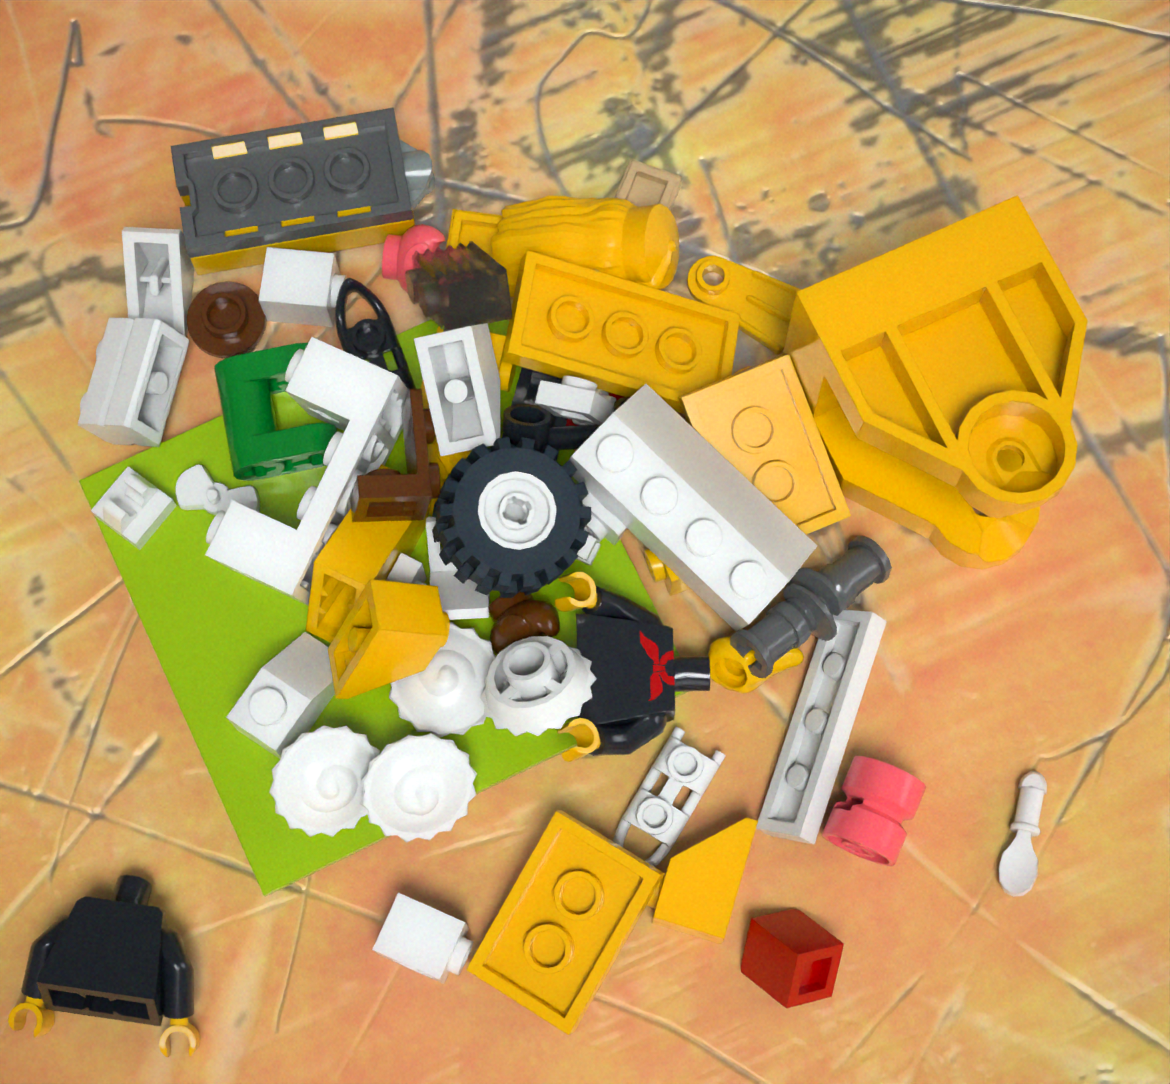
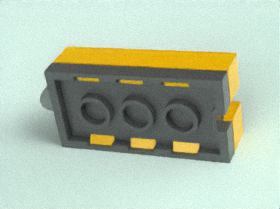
(298, 189)

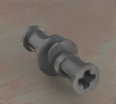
(811, 603)

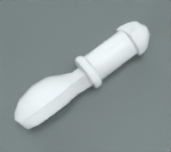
(1019, 862)

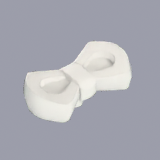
(198, 492)

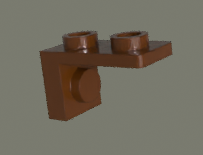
(398, 496)

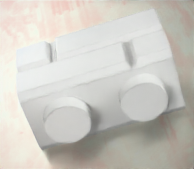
(133, 381)

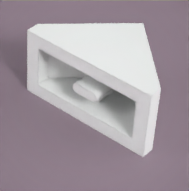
(158, 275)

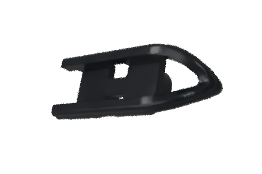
(370, 337)

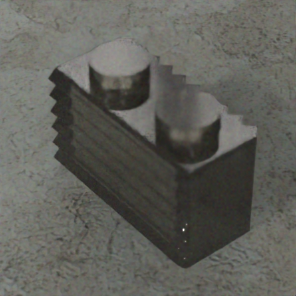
(459, 286)

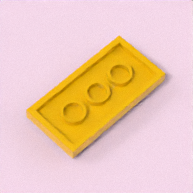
(615, 331)

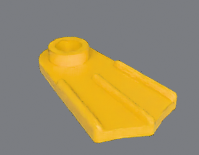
(760, 299)

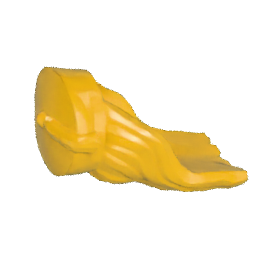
(591, 233)

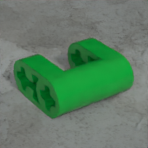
(250, 421)

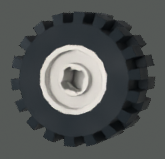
(511, 517)

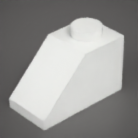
(461, 387)
(285, 696)

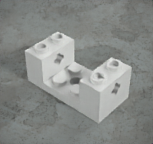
(353, 398)

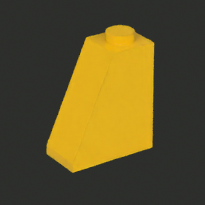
(349, 561)

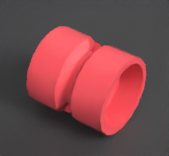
(874, 810)

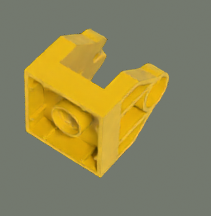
(947, 381)

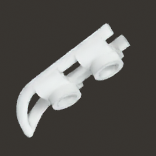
(655, 813)

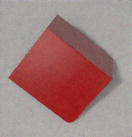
(791, 957)

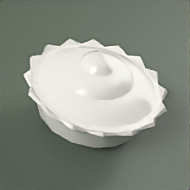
(536, 685)
(450, 688)
(321, 780)
(418, 787)

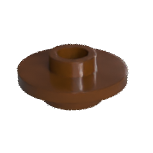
(226, 319)

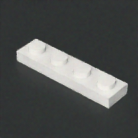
(821, 728)

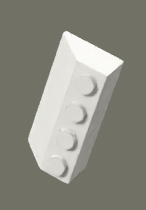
(691, 507)

